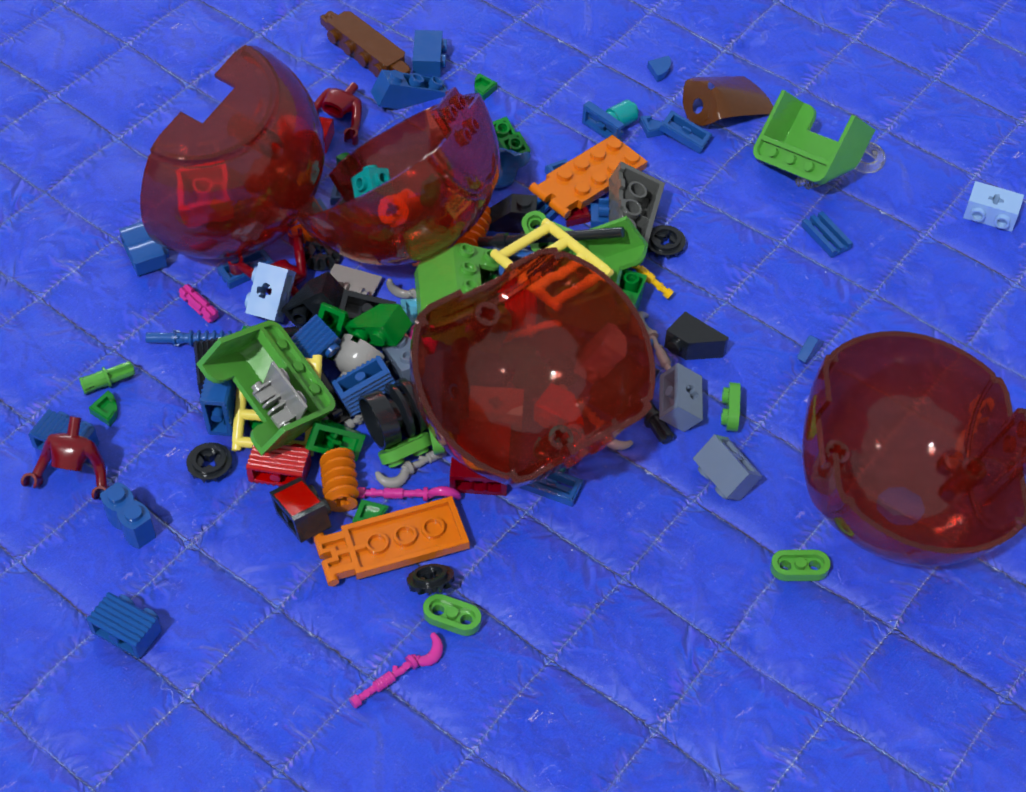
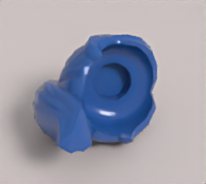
(509, 164)

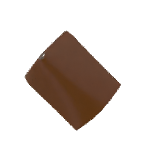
(730, 98)

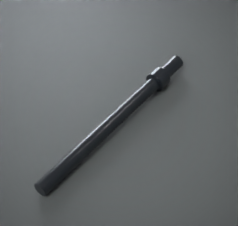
(502, 240)

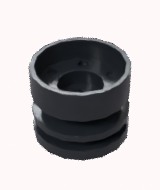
(391, 414)

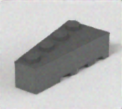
(634, 196)

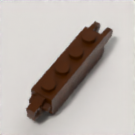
(363, 43)

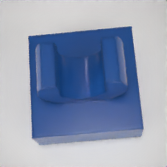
(599, 212)

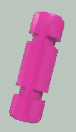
(198, 303)

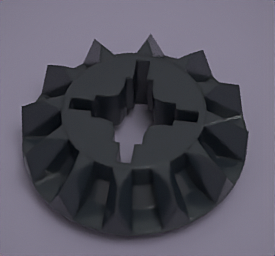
(660, 234)
(319, 261)
(209, 452)
(430, 579)

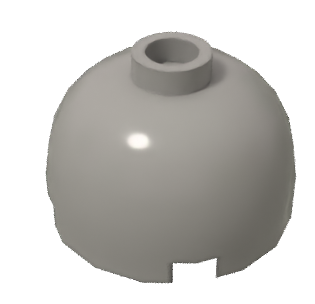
(354, 354)

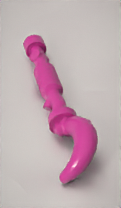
(400, 493)
(412, 661)

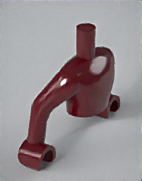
(340, 102)
(300, 268)
(69, 453)

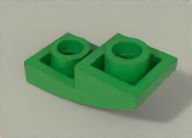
(508, 138)

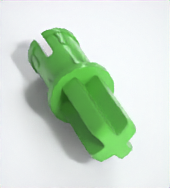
(106, 377)

